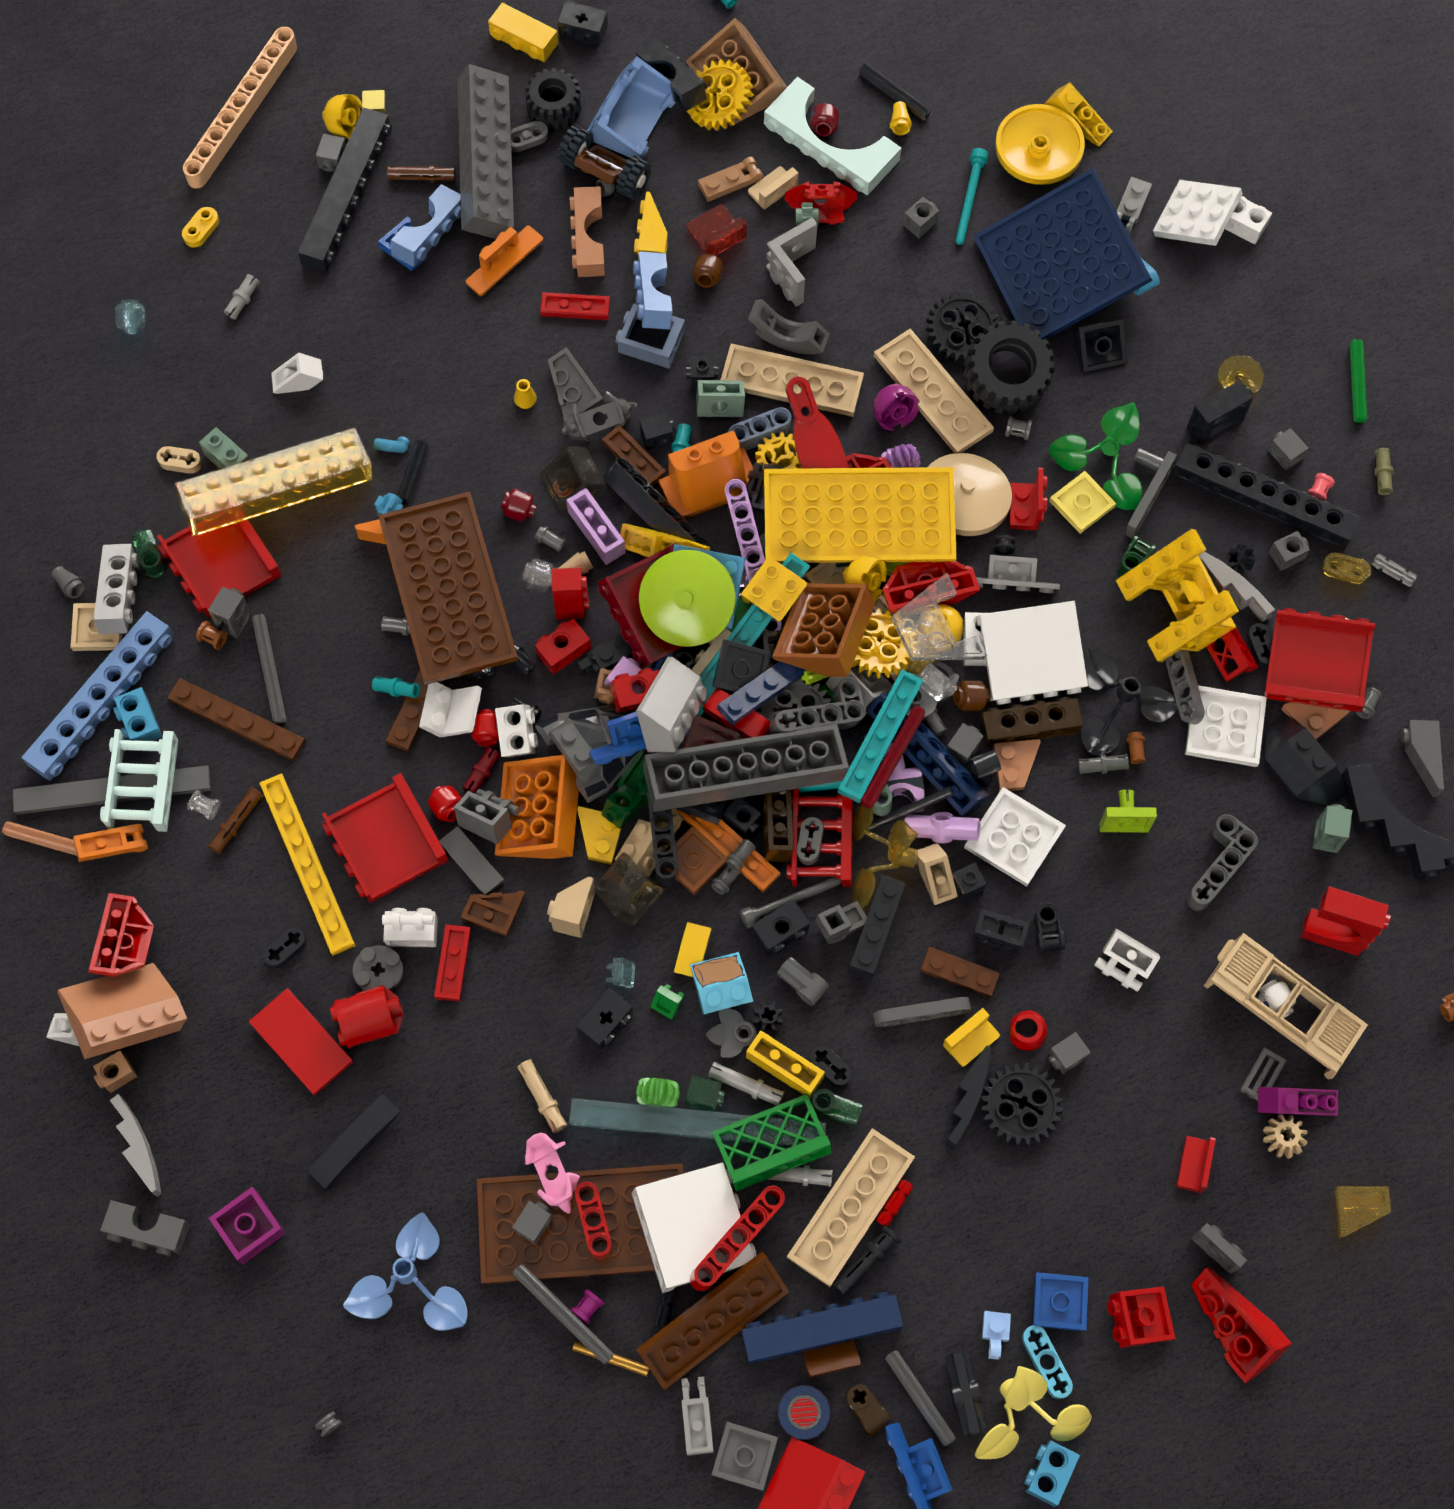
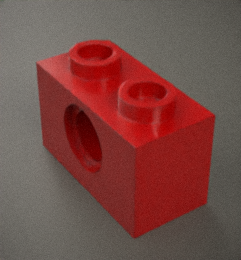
(558, 658)
(622, 693)

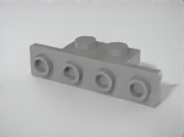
(1014, 572)

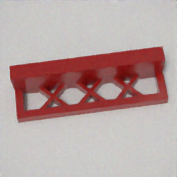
(1239, 651)

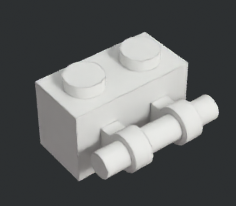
(410, 928)
(1131, 954)

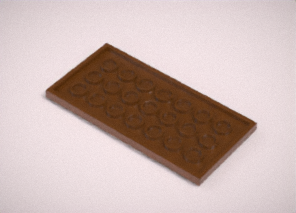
(447, 588)
(563, 1246)

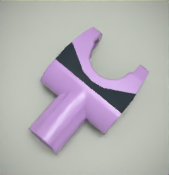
(905, 782)

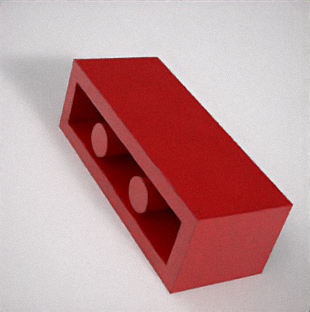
(569, 593)

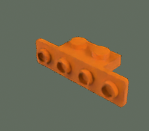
(502, 257)

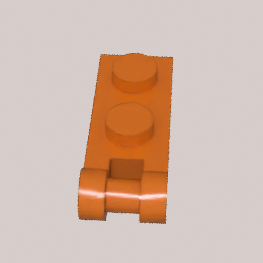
(109, 842)

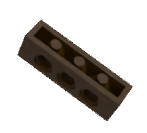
(1065, 708)
(777, 826)

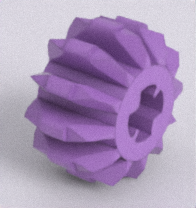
(902, 456)

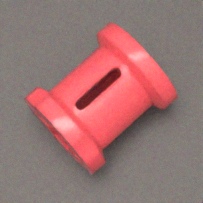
(1321, 486)

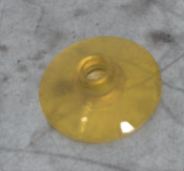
(1243, 368)

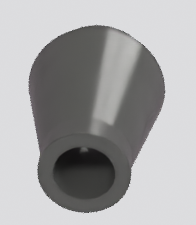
(68, 582)

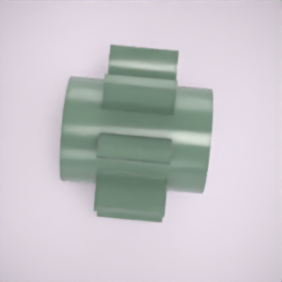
(806, 212)

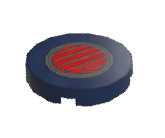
(804, 1412)

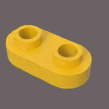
(202, 227)

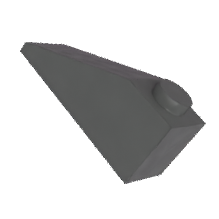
(1424, 751)

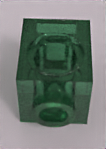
(705, 1094)

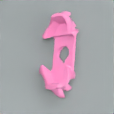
(543, 1153)

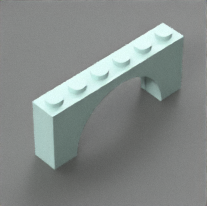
(859, 167)

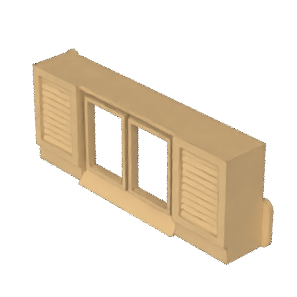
(1242, 972)

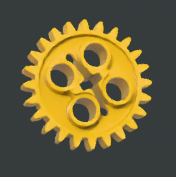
(721, 94)
(878, 643)

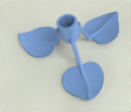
(370, 1294)

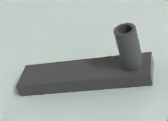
(1163, 469)

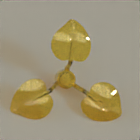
(899, 852)

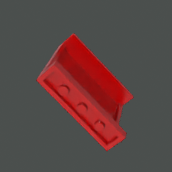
(219, 559)
(1319, 660)
(385, 840)

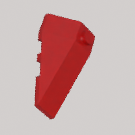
(1245, 1332)

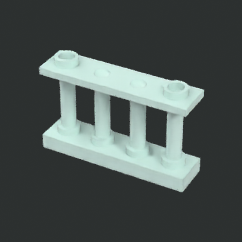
(161, 792)

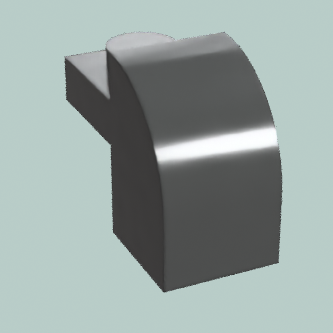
(840, 922)

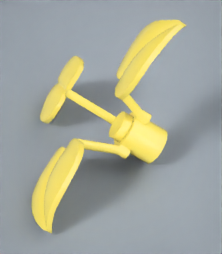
(1018, 1393)

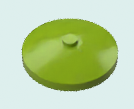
(687, 598)

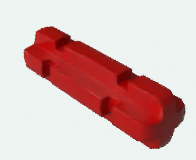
(894, 1203)

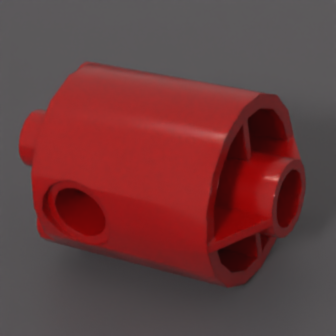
(367, 1016)

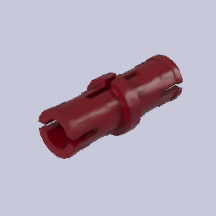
(481, 770)

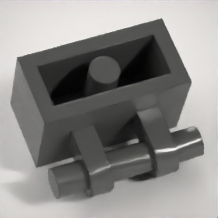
(485, 814)

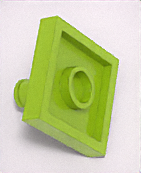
(1127, 817)

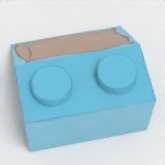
(721, 983)

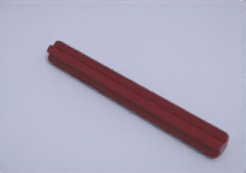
(892, 757)

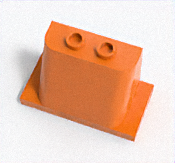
(701, 473)

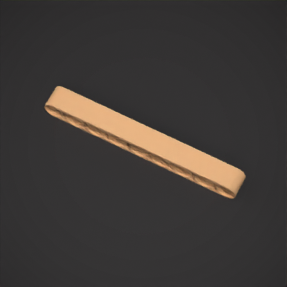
(240, 107)

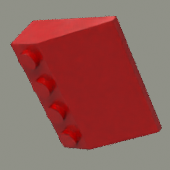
(811, 1480)

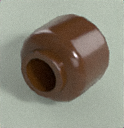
(707, 270)
(971, 695)

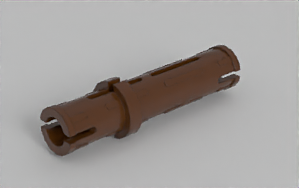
(429, 173)
(218, 844)

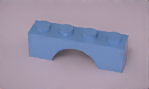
(413, 243)
(653, 306)

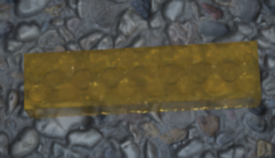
(273, 481)

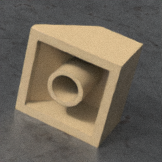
(572, 908)

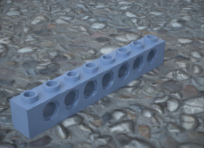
(99, 683)

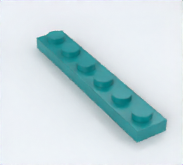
(880, 736)

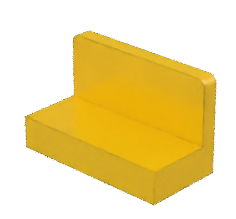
(971, 1038)

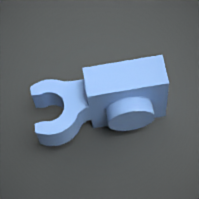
(995, 1329)

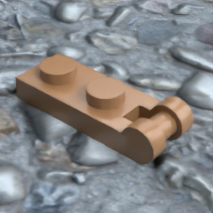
(730, 179)

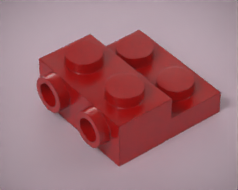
(1141, 1317)

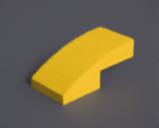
(692, 947)

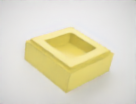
(374, 100)

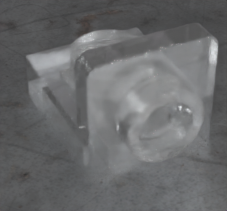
(937, 683)

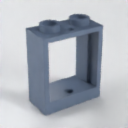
(647, 353)

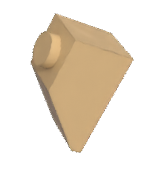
(936, 873)

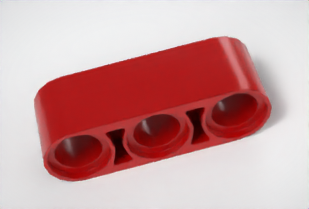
(749, 727)
(590, 1208)

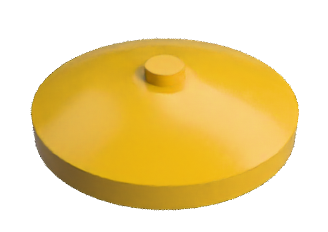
(1039, 144)

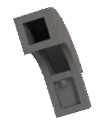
(786, 334)

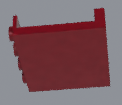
(622, 595)

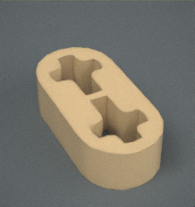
(179, 459)

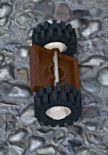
(609, 167)

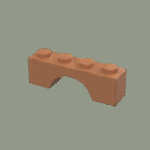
(589, 254)

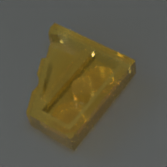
(1360, 1206)

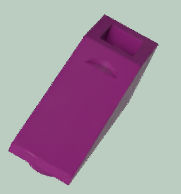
(1297, 1101)

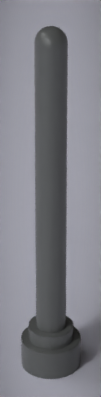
(753, 915)

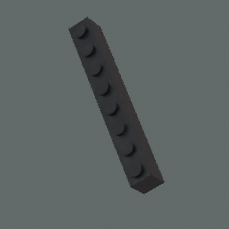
(344, 190)

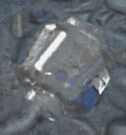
(538, 575)

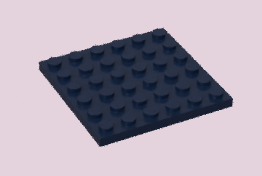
(1063, 256)

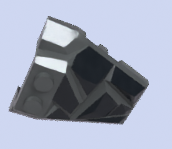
(576, 736)

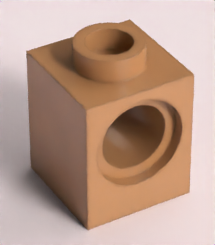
(125, 1074)

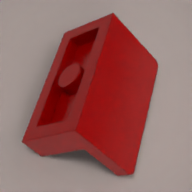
(1195, 1164)

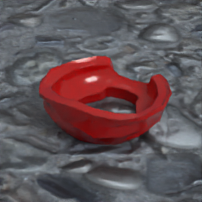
(1028, 1043)

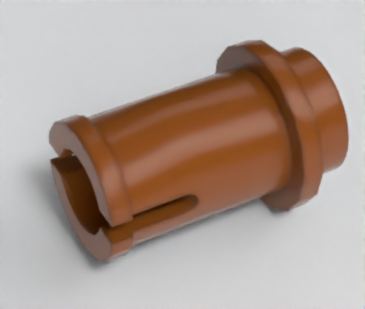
(1136, 747)

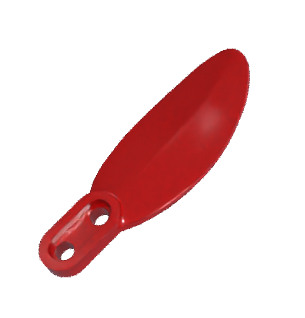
(813, 434)

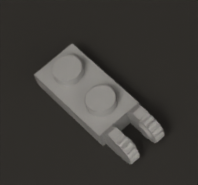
(1133, 201)
(696, 1420)

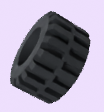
(548, 85)

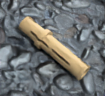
(546, 1104)

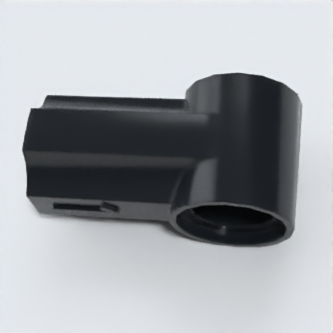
(984, 767)

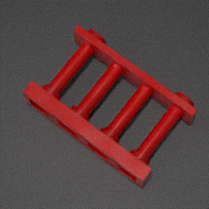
(844, 847)

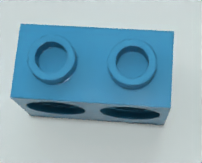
(140, 716)
(1057, 1476)

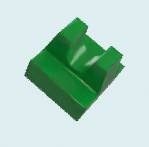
(666, 1001)

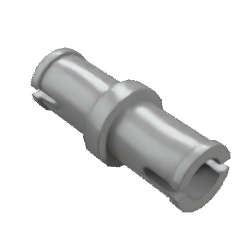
(241, 296)

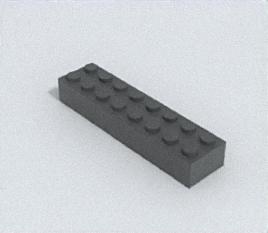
(485, 152)
(745, 767)

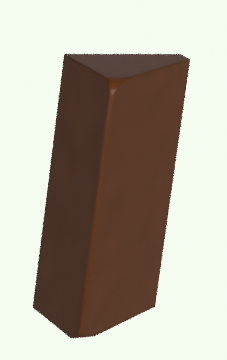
(831, 1358)

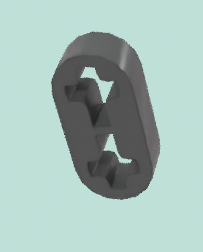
(804, 840)

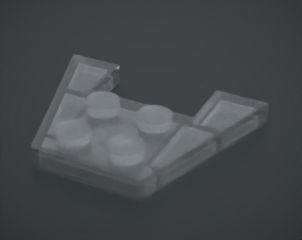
(926, 630)

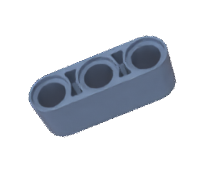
(764, 421)

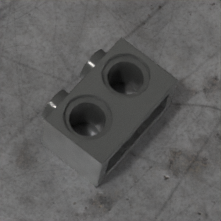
(230, 611)

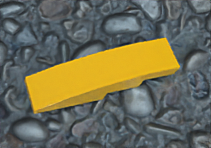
(649, 542)

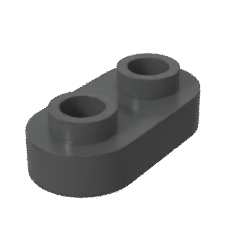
(525, 135)

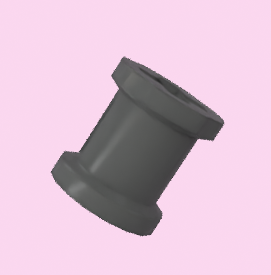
(1018, 428)

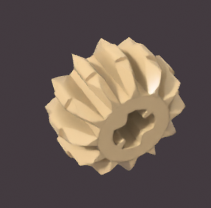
(1293, 1132)

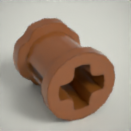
(212, 635)

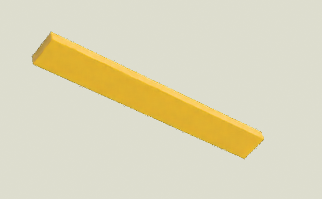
(307, 864)

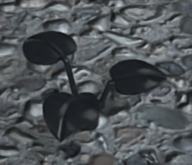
(1155, 702)

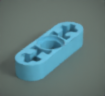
(1044, 1340)

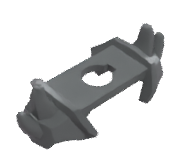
(581, 425)

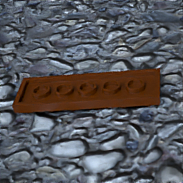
(712, 1320)

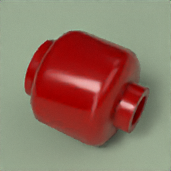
(485, 728)
(443, 801)

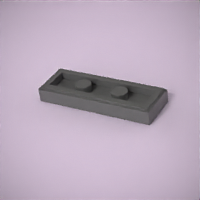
(471, 861)

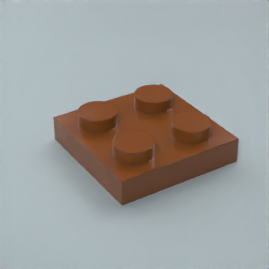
(697, 860)

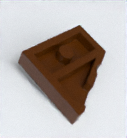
(493, 911)

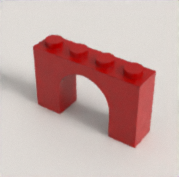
(1345, 921)

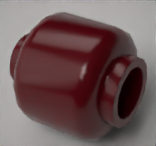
(824, 119)
(518, 505)

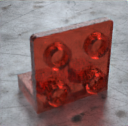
(717, 230)

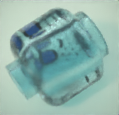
(130, 316)

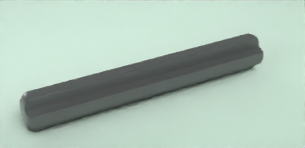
(920, 1398)

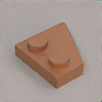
(1314, 718)
(1016, 762)

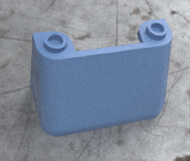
(632, 109)

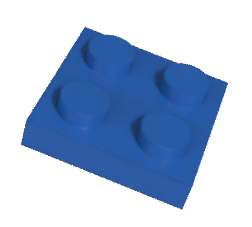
(1060, 1301)

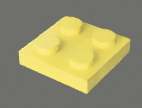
(1082, 502)

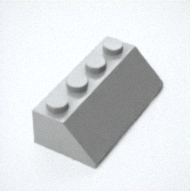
(670, 706)

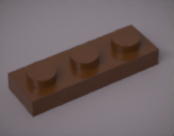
(625, 447)
(960, 972)

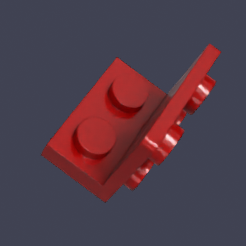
(1028, 503)

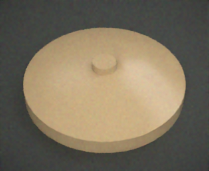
(980, 493)

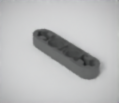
(1179, 685)
(922, 1012)

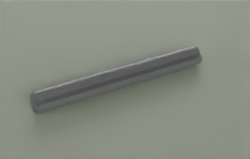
(269, 669)
(563, 1314)

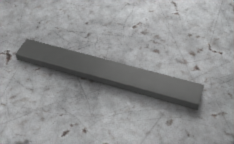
(94, 791)

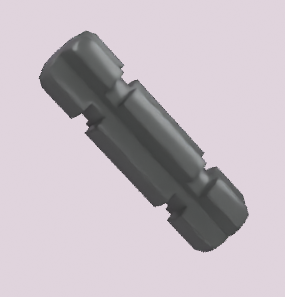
(1394, 570)

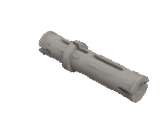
(746, 1084)
(806, 1176)

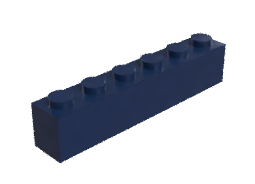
(821, 1328)

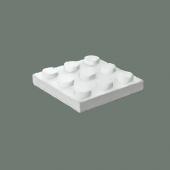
(1197, 212)
(1229, 727)
(1015, 836)

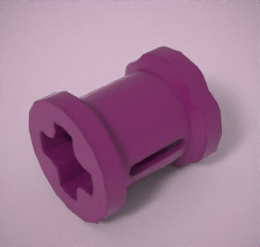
(587, 1307)

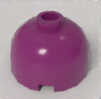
(895, 406)

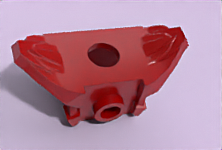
(831, 212)

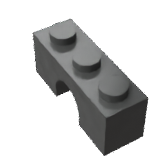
(166, 1235)

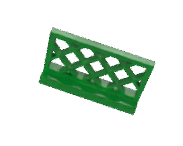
(774, 1163)

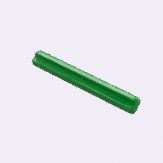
(1358, 381)

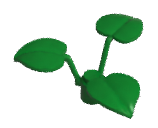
(1121, 428)

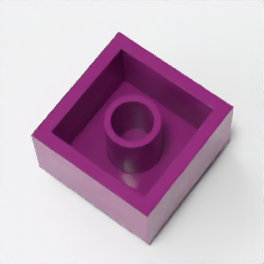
(247, 1225)

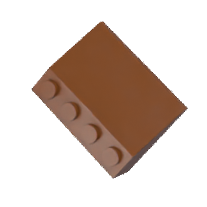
(825, 628)

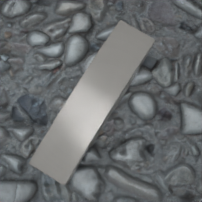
(1239, 588)
(139, 1152)

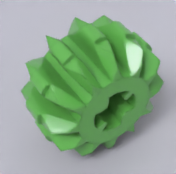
(657, 1092)

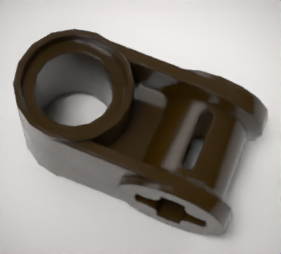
(869, 1414)

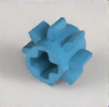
(388, 503)

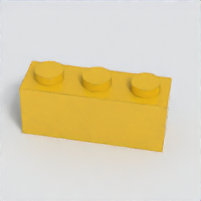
(523, 32)
(785, 1064)

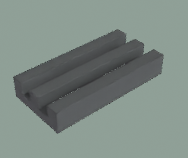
(1253, 1093)

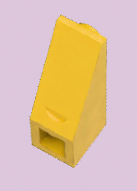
(1072, 102)
(651, 229)

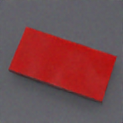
(301, 1042)

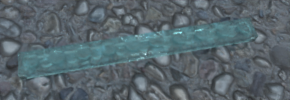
(675, 1121)

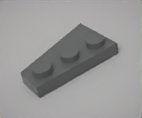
(572, 384)

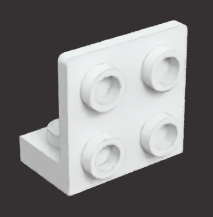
(449, 711)

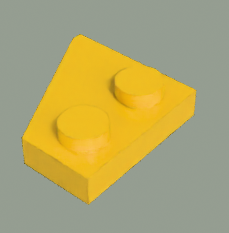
(599, 835)

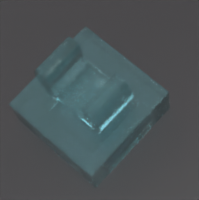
(622, 973)

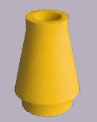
(900, 119)
(524, 394)

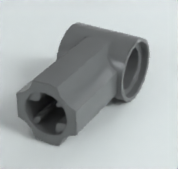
(807, 985)

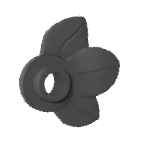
(728, 1032)

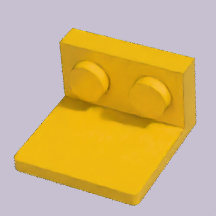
(773, 589)

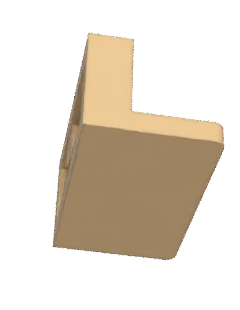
(773, 186)

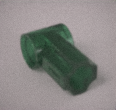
(149, 553)
(838, 1109)

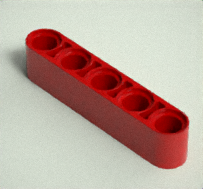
(745, 1229)

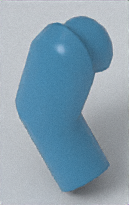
(398, 446)

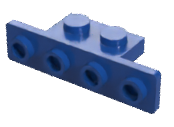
(625, 738)
(920, 1467)

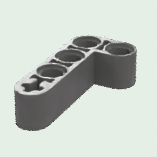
(815, 714)
(1220, 868)

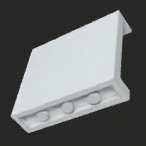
(1033, 652)
(686, 1219)

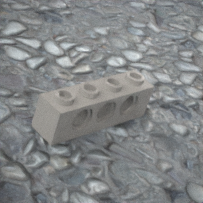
(116, 589)

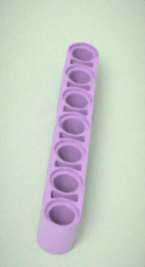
(746, 525)

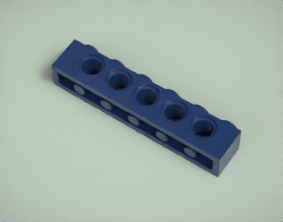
(939, 765)

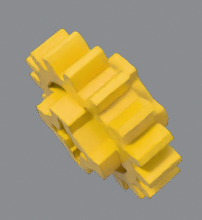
(775, 449)

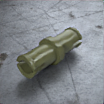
(1383, 471)

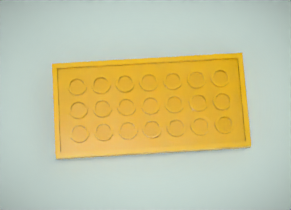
(860, 513)

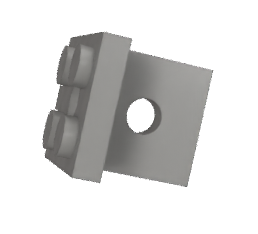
(783, 253)

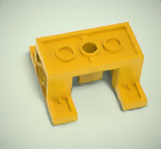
(1198, 606)

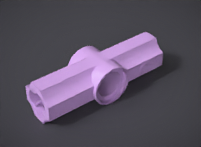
(944, 827)

